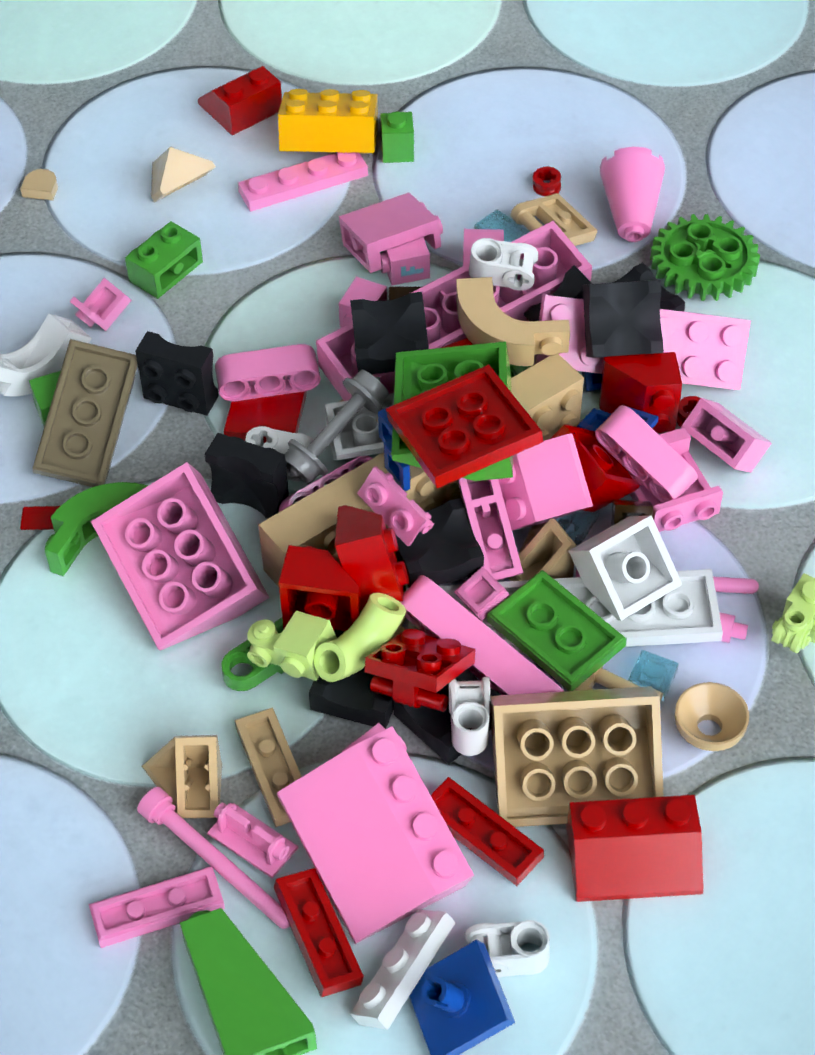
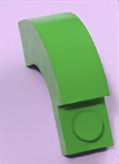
(74, 518)

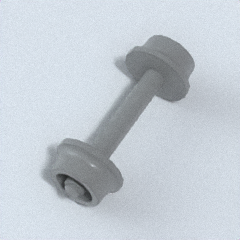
(365, 392)

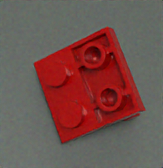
(417, 667)

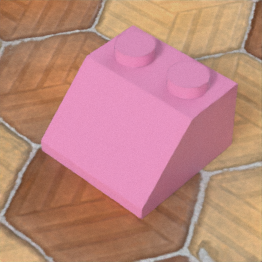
(545, 483)

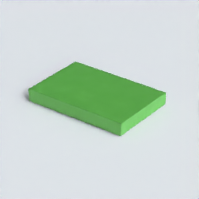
(556, 630)

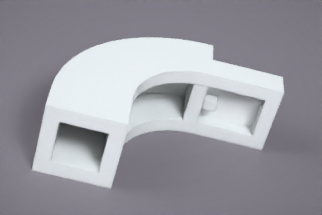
(39, 356)

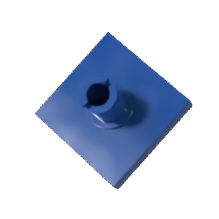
(460, 1001)

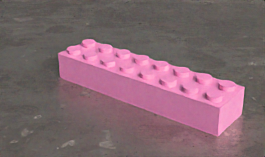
(555, 258)

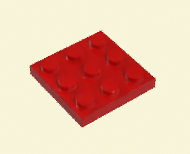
(464, 426)

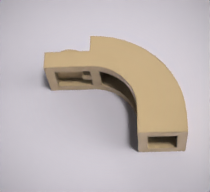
(487, 323)

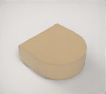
(40, 185)

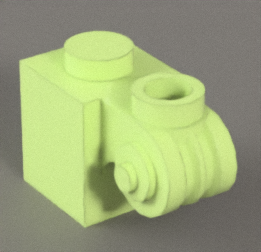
(797, 623)
(293, 647)

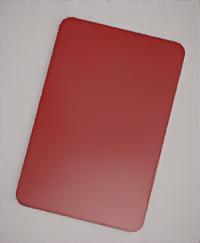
(37, 517)

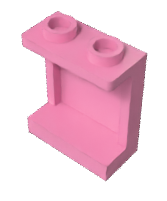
(387, 226)
(696, 503)

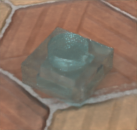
(654, 672)

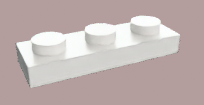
(402, 969)

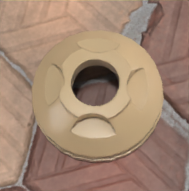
(712, 703)

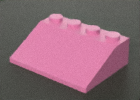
(179, 558)
(375, 835)

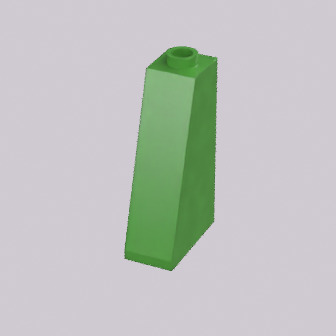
(241, 993)

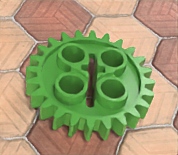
(704, 257)

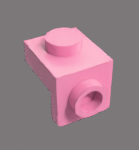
(102, 305)

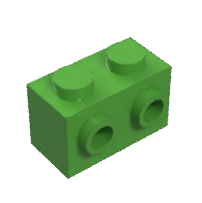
(164, 259)

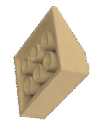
(574, 750)

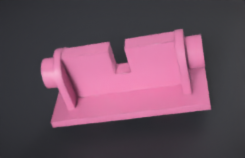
(390, 501)
(251, 839)

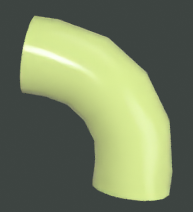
(371, 630)

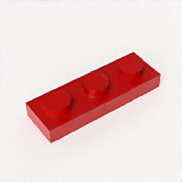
(486, 832)
(318, 932)

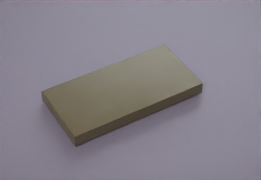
(86, 414)

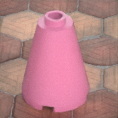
(632, 189)

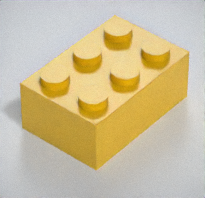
(328, 121)

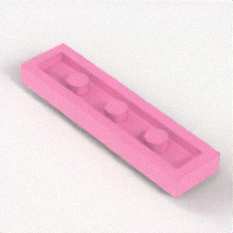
(302, 179)

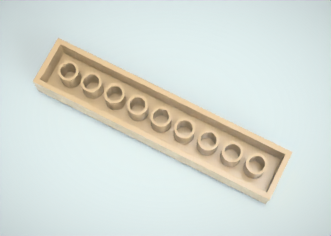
(546, 390)

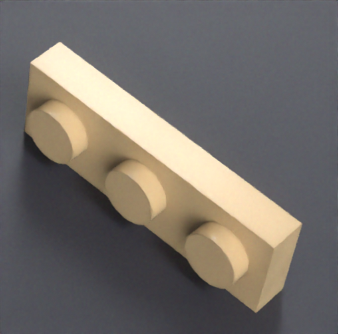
(269, 758)

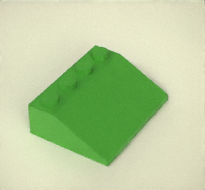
(429, 368)

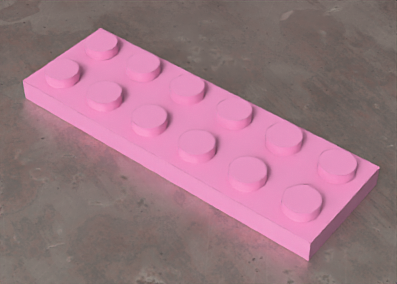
(706, 346)

